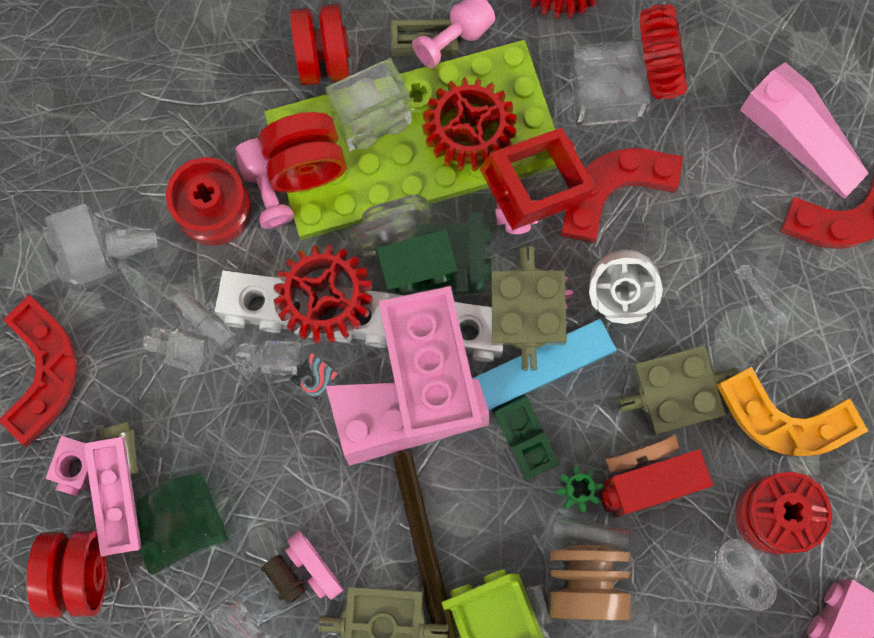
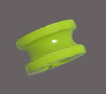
(424, 87)

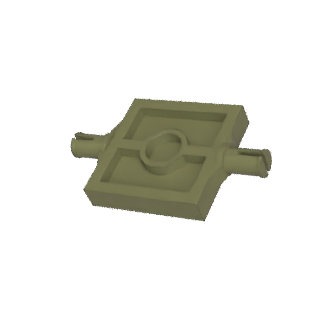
(528, 308)
(677, 390)
(383, 615)

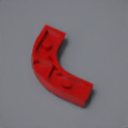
(614, 172)
(831, 227)
(54, 371)

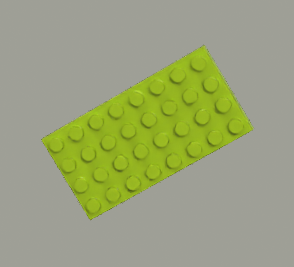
(403, 163)

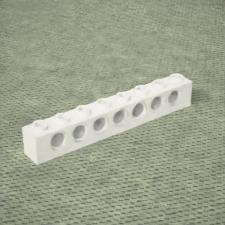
(240, 288)

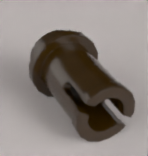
(283, 579)

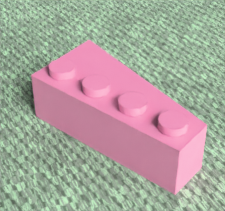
(372, 422)

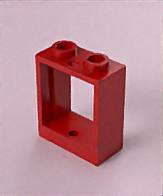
(511, 193)
(655, 484)

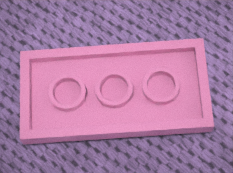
(429, 365)

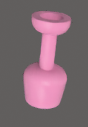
(468, 19)
(253, 170)

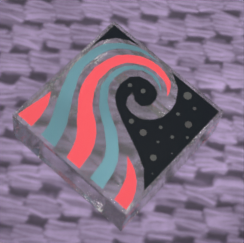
(314, 377)

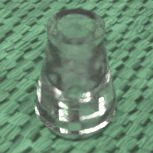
(129, 241)

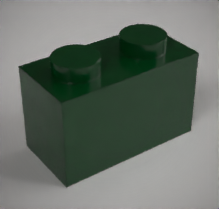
(416, 261)

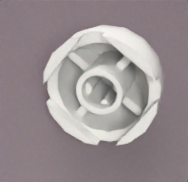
(625, 286)

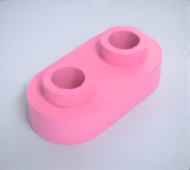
(322, 578)

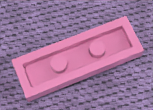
(112, 496)

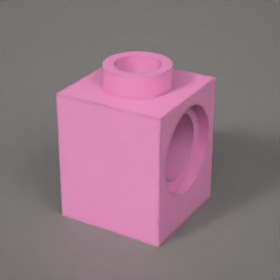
(65, 454)

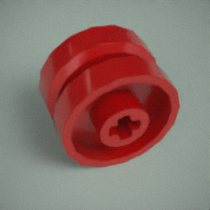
(320, 45)
(302, 152)
(209, 201)
(66, 575)

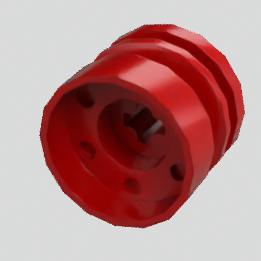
(762, 509)

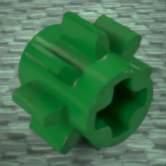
(589, 488)

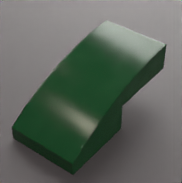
(525, 437)

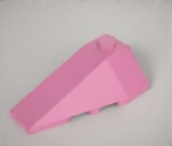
(801, 123)

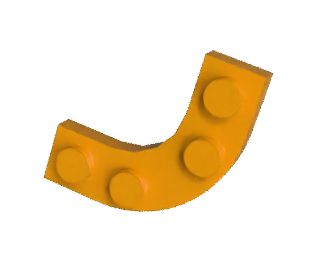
(780, 432)

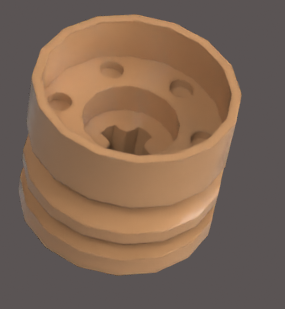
(590, 584)

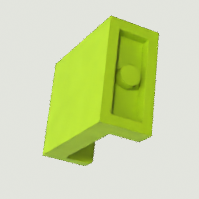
(494, 609)

